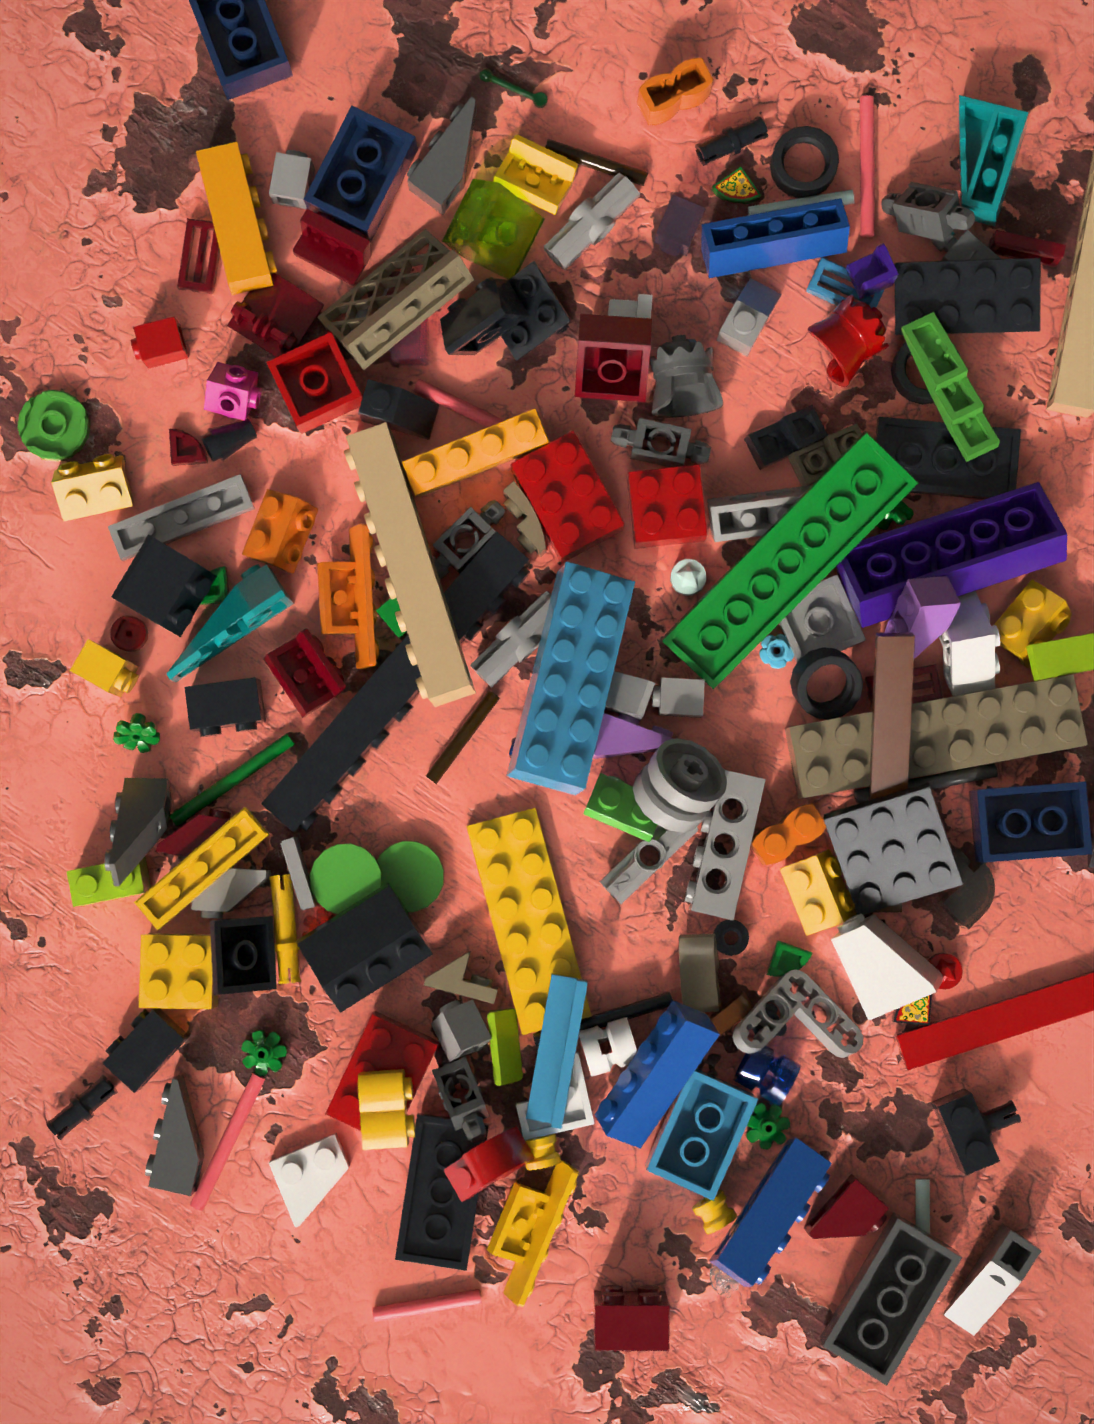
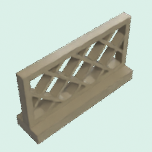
(402, 310)

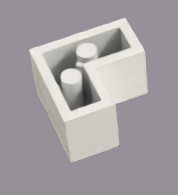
(970, 648)

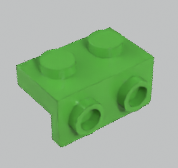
(616, 806)

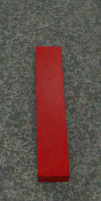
(997, 1021)

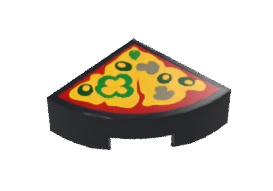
(915, 1012)

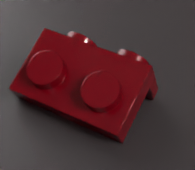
(332, 247)
(305, 672)

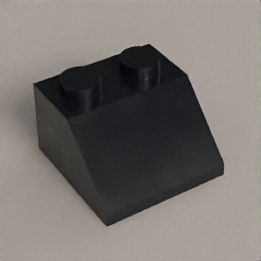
(482, 317)
(164, 586)
(242, 955)

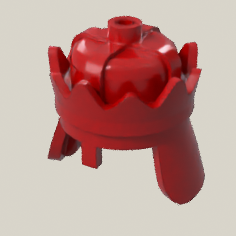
(851, 336)

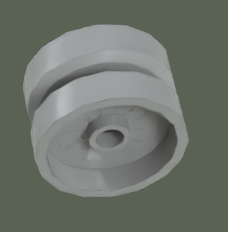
(679, 785)

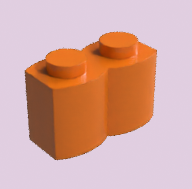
(681, 90)
(795, 828)

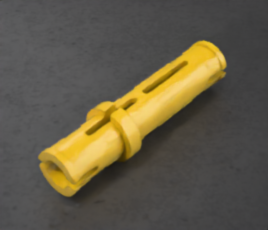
(285, 929)

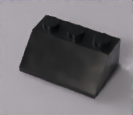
(364, 947)

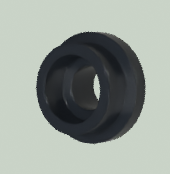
(742, 933)

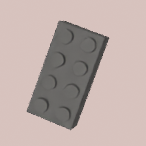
(890, 1298)

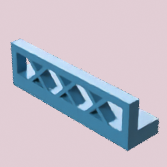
(556, 1050)

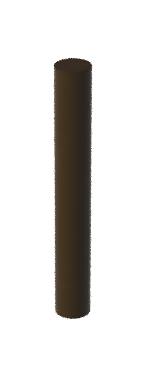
(597, 162)
(462, 737)

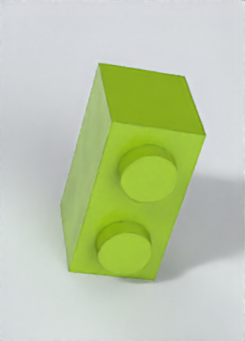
(96, 884)

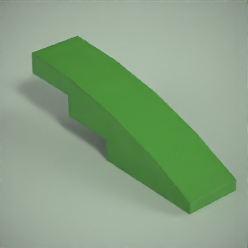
(949, 386)

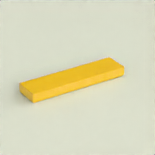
(201, 868)

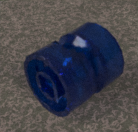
(754, 1069)

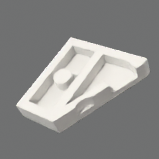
(309, 1175)

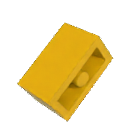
(105, 669)

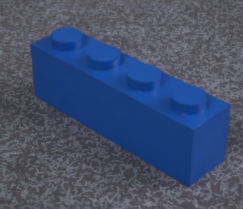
(775, 238)
(656, 1074)
(771, 1212)

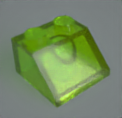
(493, 228)

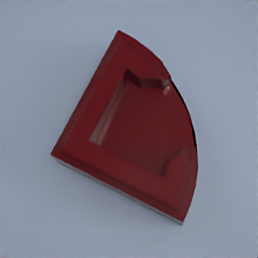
(185, 449)

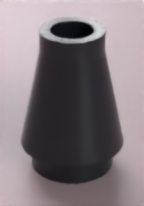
(228, 439)

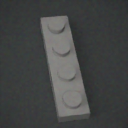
(182, 516)

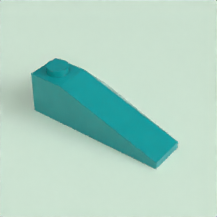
(241, 612)

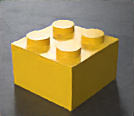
(176, 972)

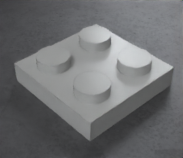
(822, 620)

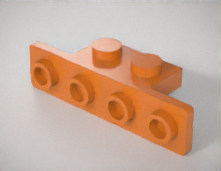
(347, 597)

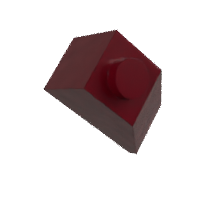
(193, 833)
(848, 1213)

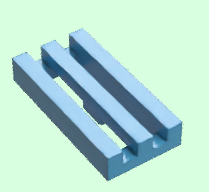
(830, 296)

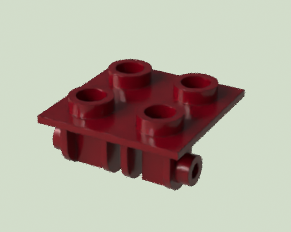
(275, 316)

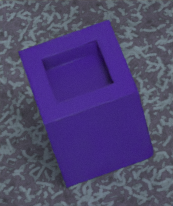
(872, 272)

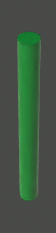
(232, 779)

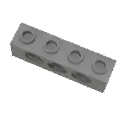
(749, 513)
(723, 901)

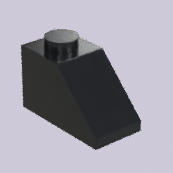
(398, 408)

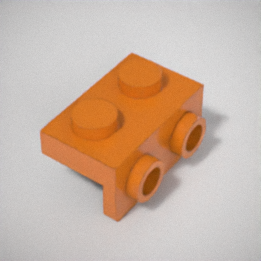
(280, 530)

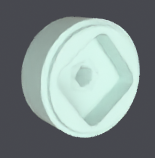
(688, 577)

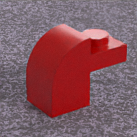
(488, 1163)

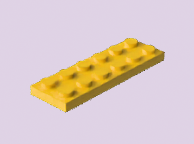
(524, 911)

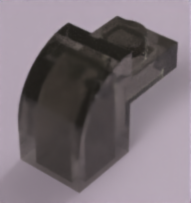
(973, 898)

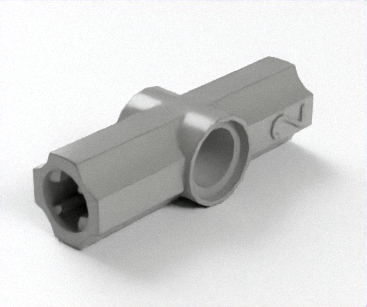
(591, 221)
(513, 642)
(632, 873)

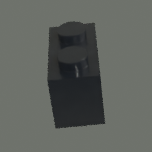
(224, 706)
(145, 1048)

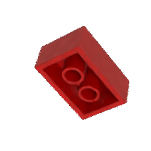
(567, 496)
(382, 1047)

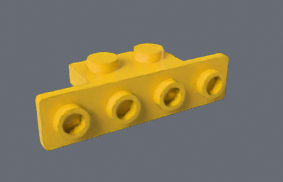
(528, 1227)

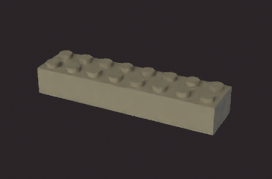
(943, 735)

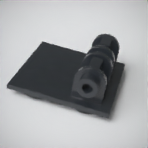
(544, 308)

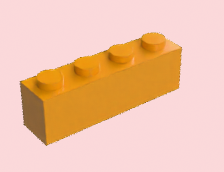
(235, 219)
(476, 453)

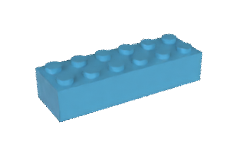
(571, 679)

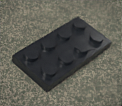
(971, 294)
(938, 465)
(434, 1221)

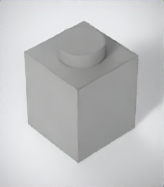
(291, 179)
(679, 697)
(460, 1029)

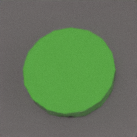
(54, 425)
(412, 873)
(344, 876)

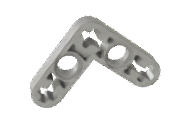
(790, 1005)

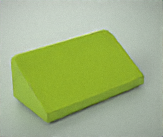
(505, 1046)

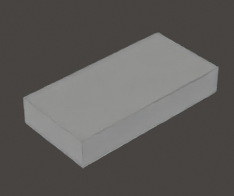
(299, 873)

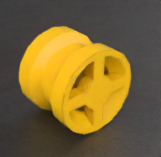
(543, 1151)
(714, 1213)

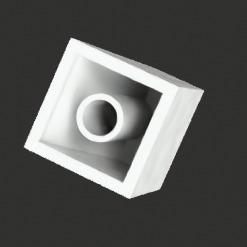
(883, 966)

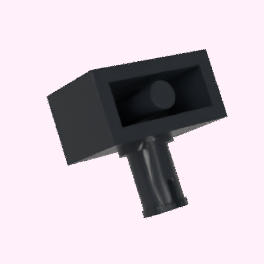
(970, 1130)

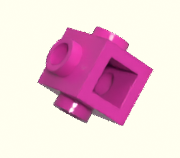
(232, 391)

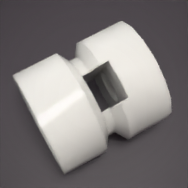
(621, 1042)

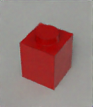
(159, 342)

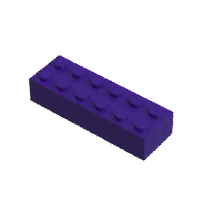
(968, 544)

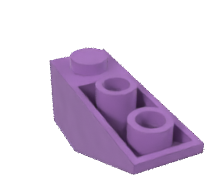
(925, 610)
(624, 737)

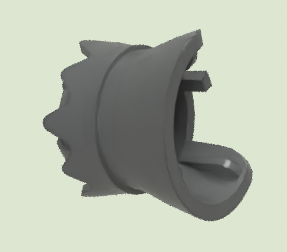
(684, 379)

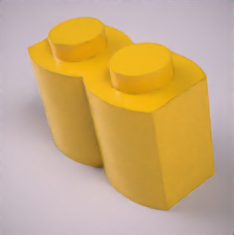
(385, 1109)

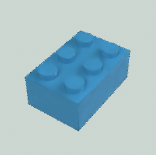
(701, 1134)

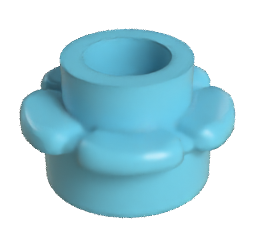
(767, 652)

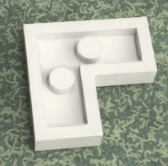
(577, 1110)

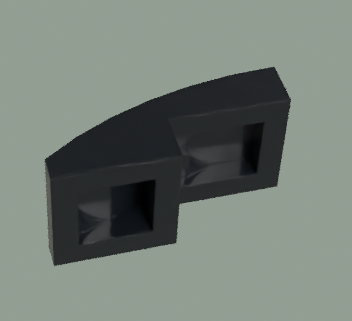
(785, 437)

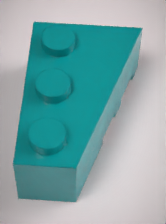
(987, 153)

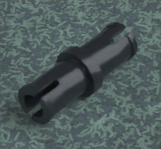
(731, 141)
(81, 1107)

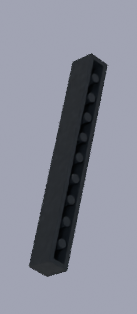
(390, 691)

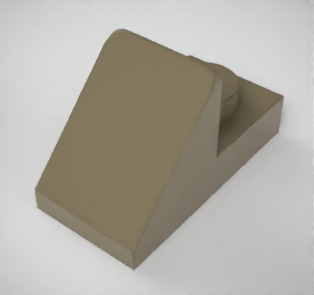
(451, 979)

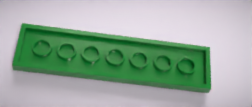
(789, 560)

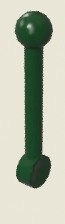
(539, 99)

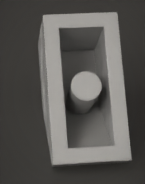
(748, 317)
(629, 695)
(229, 891)

